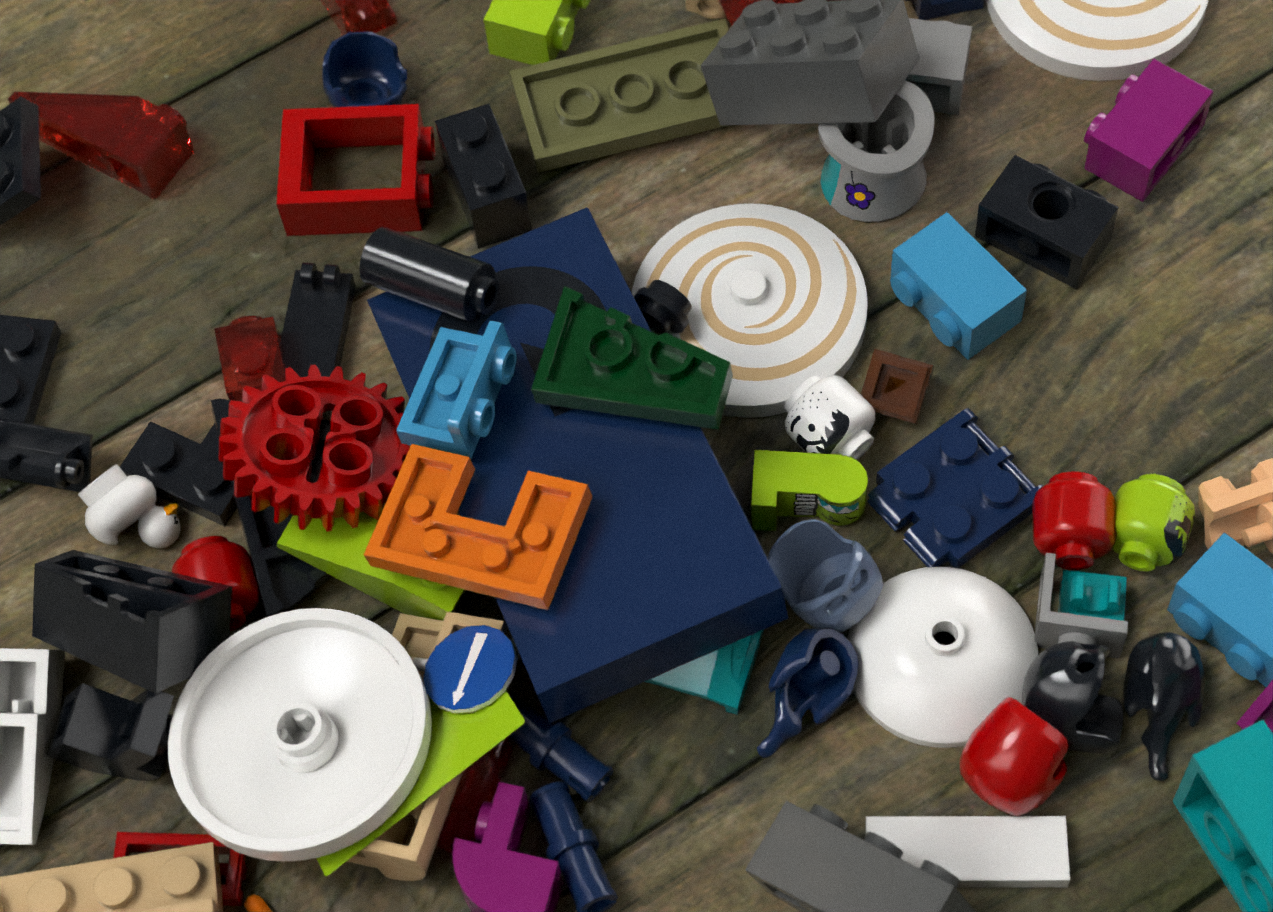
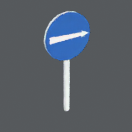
(469, 669)

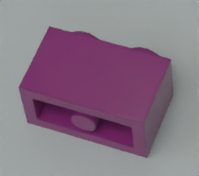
(1146, 129)

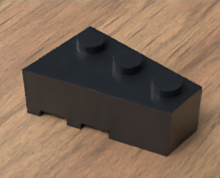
(129, 617)

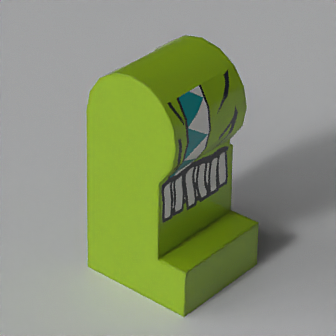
(806, 487)

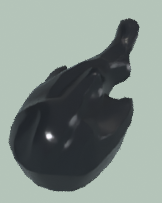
(1166, 681)

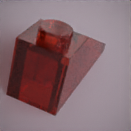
(115, 135)

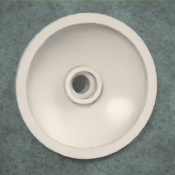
(933, 689)

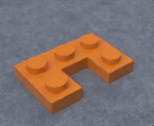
(511, 562)

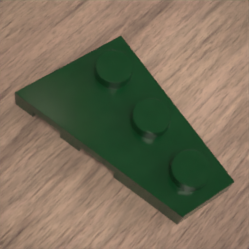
(618, 368)

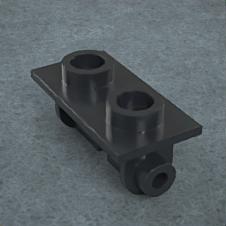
(45, 455)

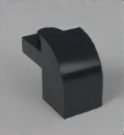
(113, 733)

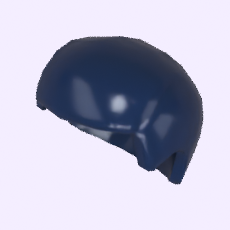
(363, 71)

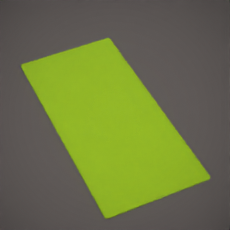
(454, 746)

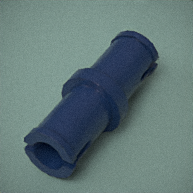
(554, 749)
(573, 848)

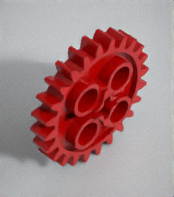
(275, 437)

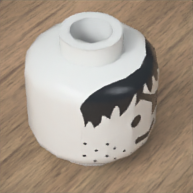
(829, 417)

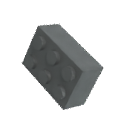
(811, 62)

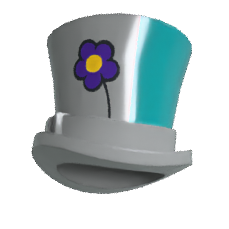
(878, 165)

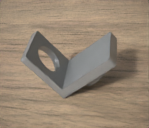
(1062, 627)

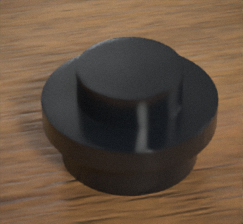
(663, 307)

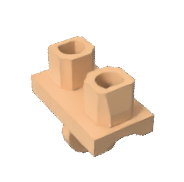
(1239, 512)

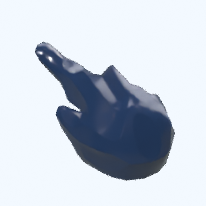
(812, 674)

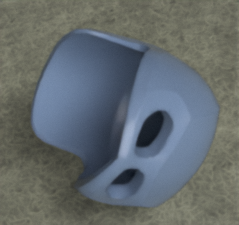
(825, 575)

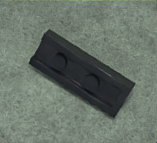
(317, 320)

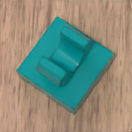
(1092, 594)

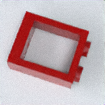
(353, 209)

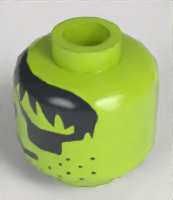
(1152, 522)

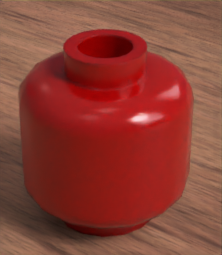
(1074, 520)
(224, 563)

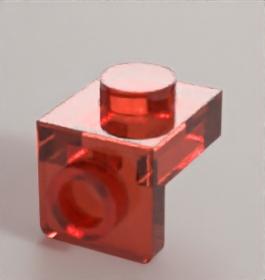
(249, 351)

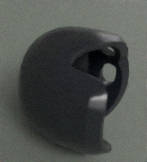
(1064, 692)

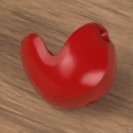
(1014, 759)

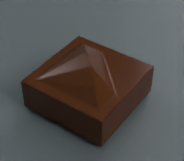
(897, 385)

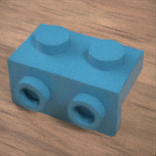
(458, 390)

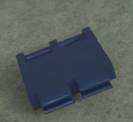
(953, 493)

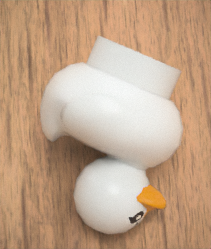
(119, 501)

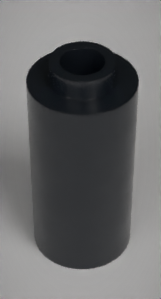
(429, 274)

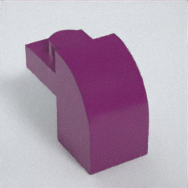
(494, 872)

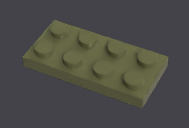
(618, 96)

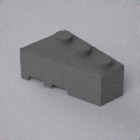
(825, 869)

